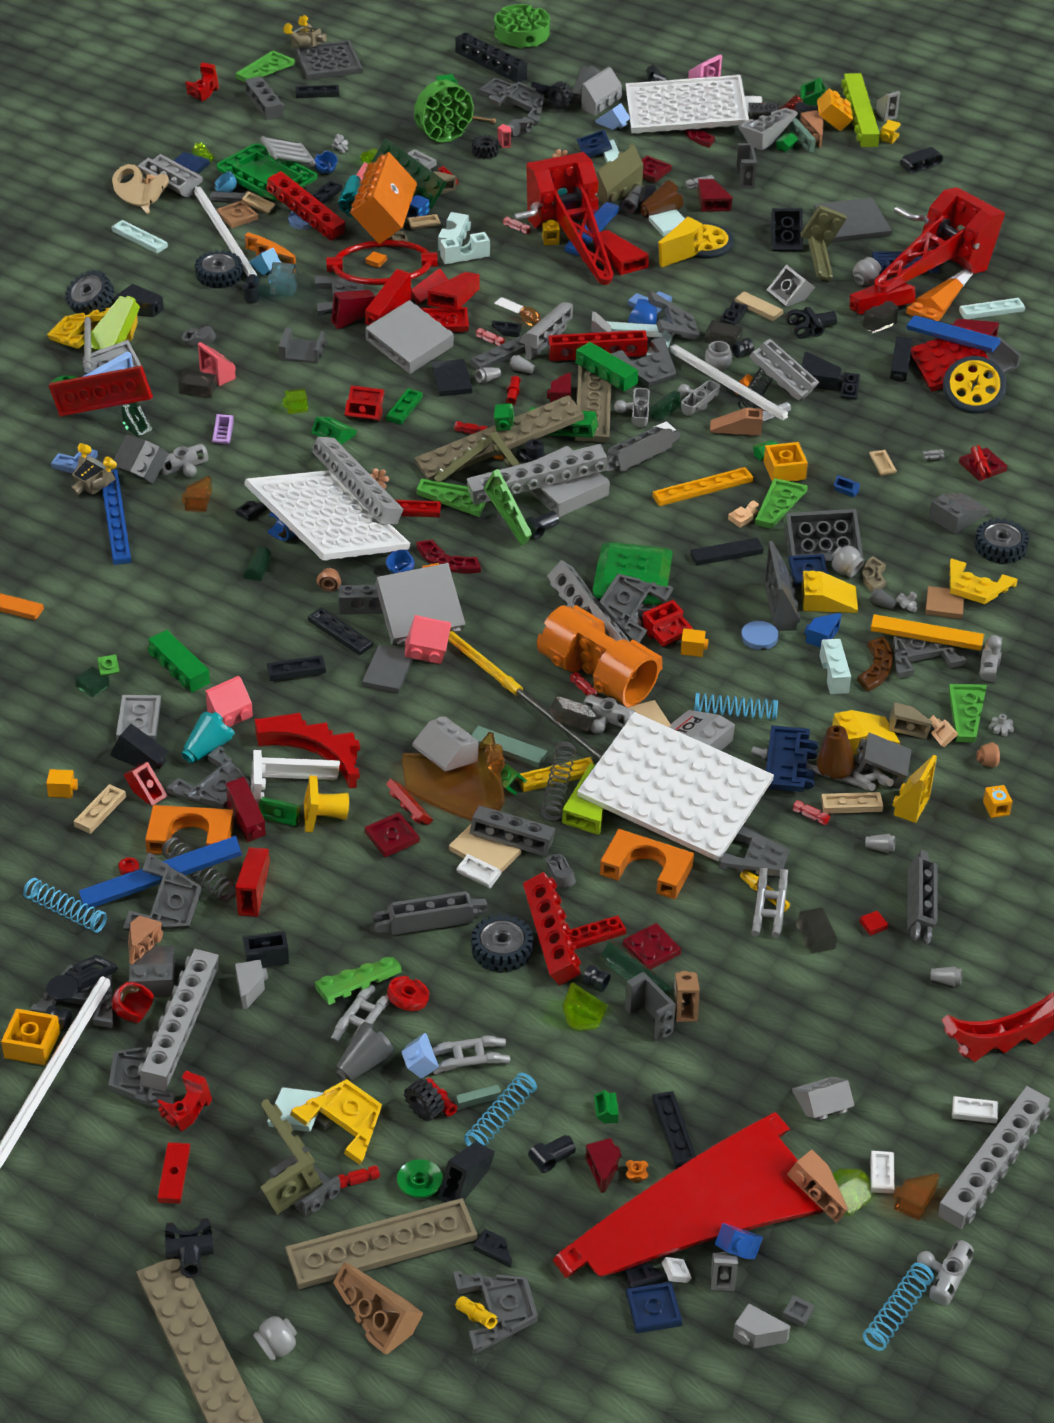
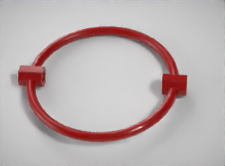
(335, 264)

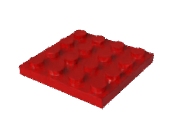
(937, 356)

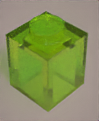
(295, 401)

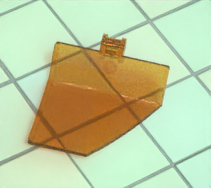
(461, 788)

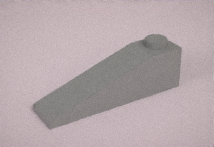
(766, 128)

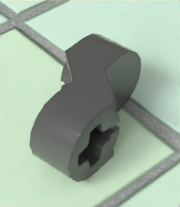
(521, 126)
(194, 336)
(560, 870)

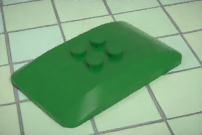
(255, 165)
(632, 560)

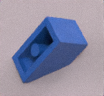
(822, 628)
(738, 1241)

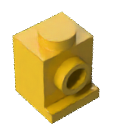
(550, 230)

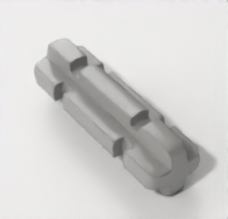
(690, 184)

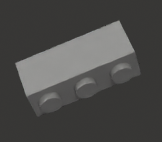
(600, 91)
(446, 744)

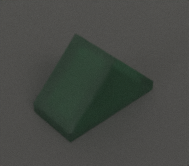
(135, 419)

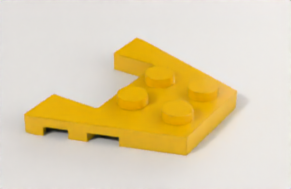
(70, 327)
(976, 588)
(349, 1109)

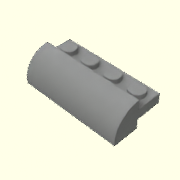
(180, 178)
(552, 324)
(784, 370)

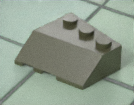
(620, 176)

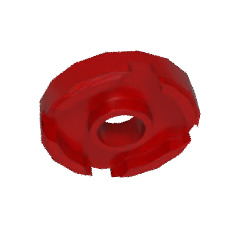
(414, 1002)

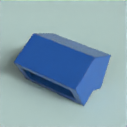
(846, 486)

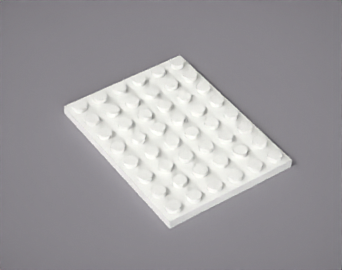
(686, 104)
(325, 515)
(675, 786)

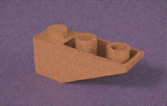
(814, 124)
(744, 421)
(143, 935)
(819, 1184)

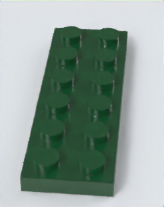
(428, 183)

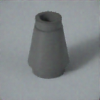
(882, 599)

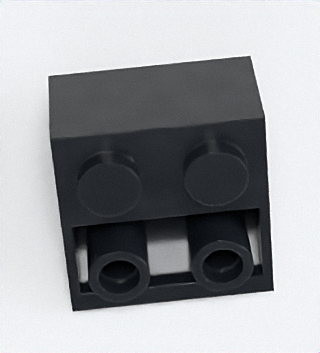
(267, 947)

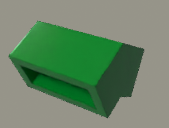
(786, 142)
(759, 449)
(606, 1107)

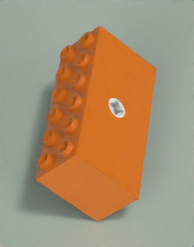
(383, 197)

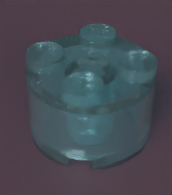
(283, 279)

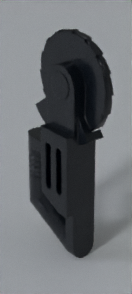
(67, 985)

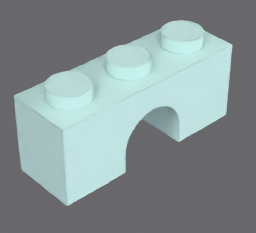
(457, 227)
(476, 248)
(835, 662)

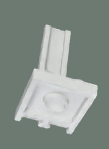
(288, 769)

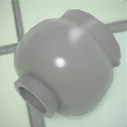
(866, 271)
(718, 355)
(847, 561)
(276, 1337)

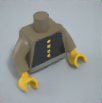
(304, 36)
(90, 473)

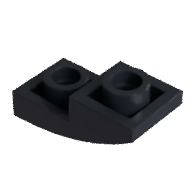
(540, 87)
(734, 313)
(850, 385)

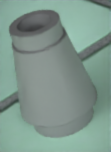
(521, 365)
(487, 374)
(882, 843)
(948, 975)

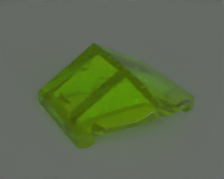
(582, 1009)
(854, 1188)

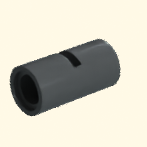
(631, 202)

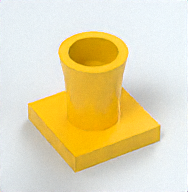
(323, 804)

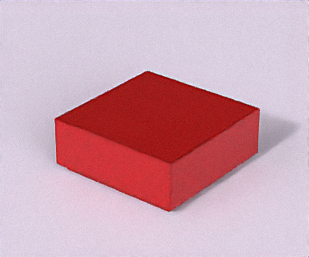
(873, 923)

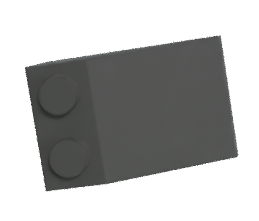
(140, 458)
(956, 511)
(155, 970)

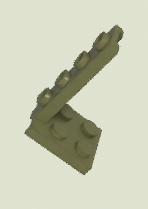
(820, 232)
(499, 447)
(297, 1179)

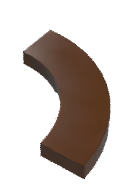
(881, 664)

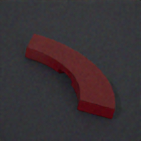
(700, 137)
(457, 564)

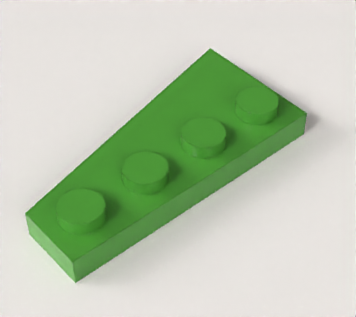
(265, 65)
(450, 495)
(778, 501)
(505, 504)
(966, 709)
(348, 980)

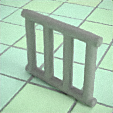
(287, 151)

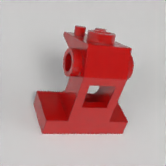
(204, 87)
(193, 1102)

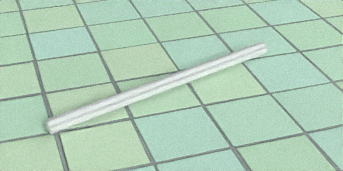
(223, 230)
(729, 382)
(52, 1068)

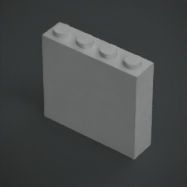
(409, 337)
(573, 493)
(418, 592)

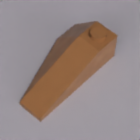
(381, 1312)

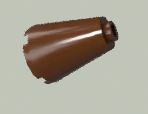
(662, 200)
(836, 754)

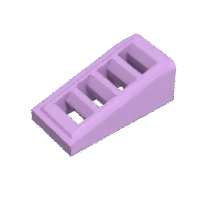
(227, 420)

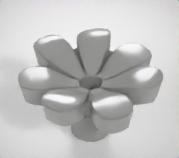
(340, 143)
(907, 601)
(1001, 725)

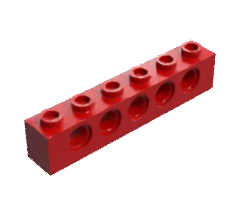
(305, 205)
(565, 345)
(552, 928)

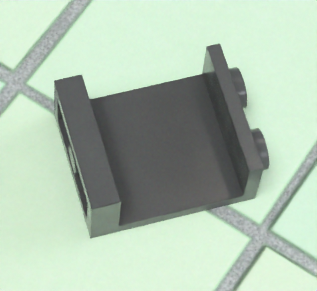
(747, 165)
(301, 350)
(1005, 357)
(885, 756)
(645, 993)
(314, 1200)

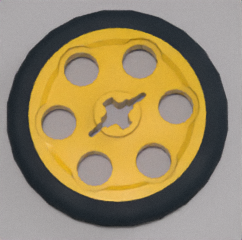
(711, 240)
(966, 403)

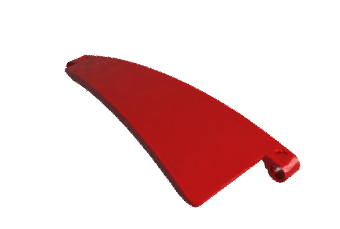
(731, 1183)

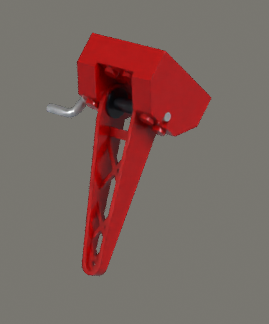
(581, 202)
(969, 247)

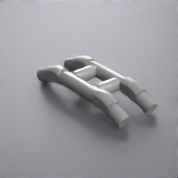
(876, 774)
(762, 893)
(360, 1002)
(480, 1058)

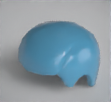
(226, 182)

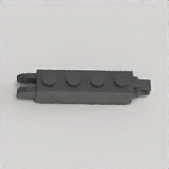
(640, 448)
(922, 897)
(429, 913)

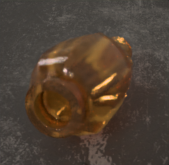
(529, 315)

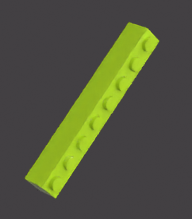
(862, 112)

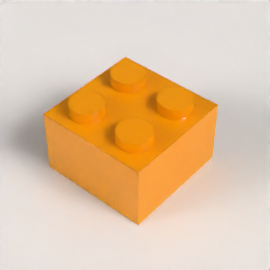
(835, 109)
(785, 461)
(30, 1037)

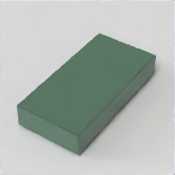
(477, 1097)

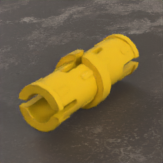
(476, 1312)

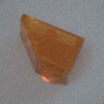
(198, 495)
(915, 1195)

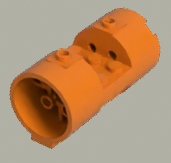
(618, 668)

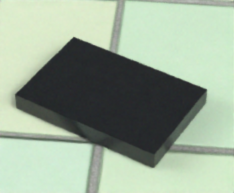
(451, 377)

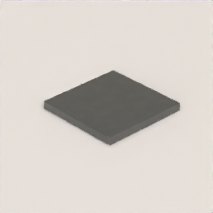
(329, 60)
(862, 221)

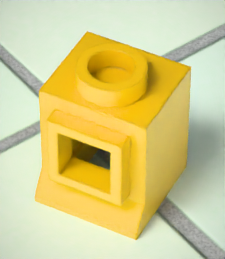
(888, 131)

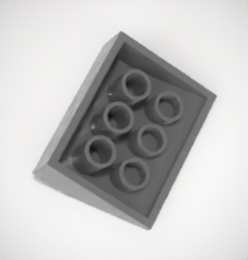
(821, 532)
(779, 592)

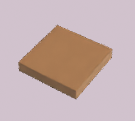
(237, 214)
(943, 604)

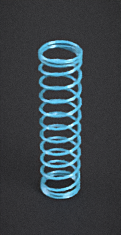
(775, 706)
(92, 919)
(471, 1132)
(872, 1330)

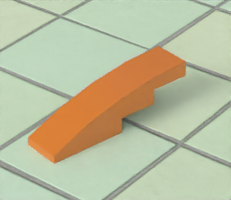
(261, 244)

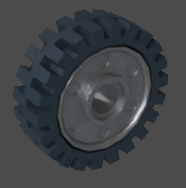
(218, 269)
(89, 292)
(1001, 541)
(502, 943)

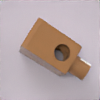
(686, 987)

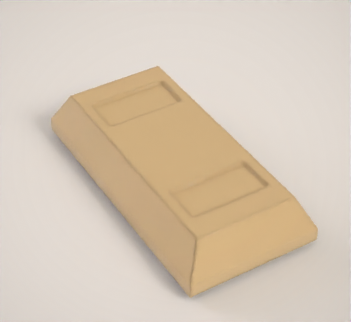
(258, 202)
(424, 221)
(882, 462)

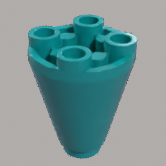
(347, 196)
(206, 737)

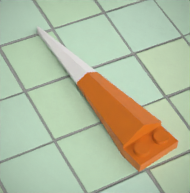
(937, 300)

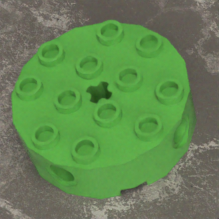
(522, 26)
(443, 110)

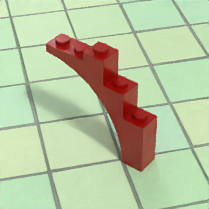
(316, 738)
(980, 1037)

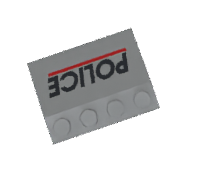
(706, 728)

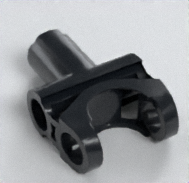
(815, 322)
(189, 1247)

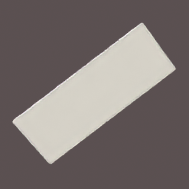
(508, 305)

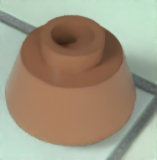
(329, 580)
(989, 755)

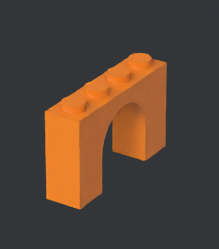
(170, 819)
(631, 847)

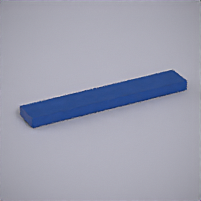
(602, 217)
(953, 333)

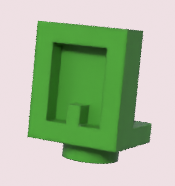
(108, 665)

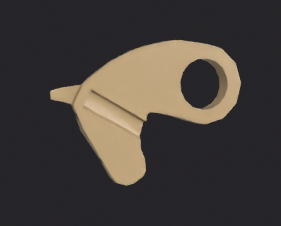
(134, 191)

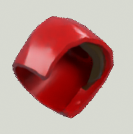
(132, 1001)

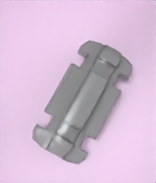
(933, 455)

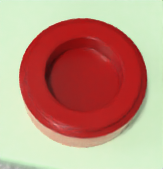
(128, 865)

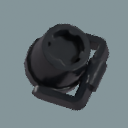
(533, 451)

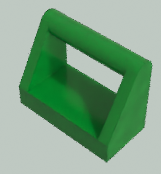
(813, 86)
(332, 428)

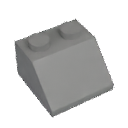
(790, 287)
(824, 1097)

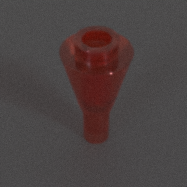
(792, 102)

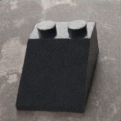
(786, 229)

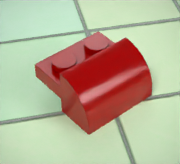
(364, 403)
(665, 623)

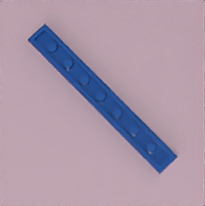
(116, 522)
(139, 880)

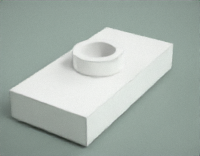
(478, 871)
(974, 1109)
(882, 1172)

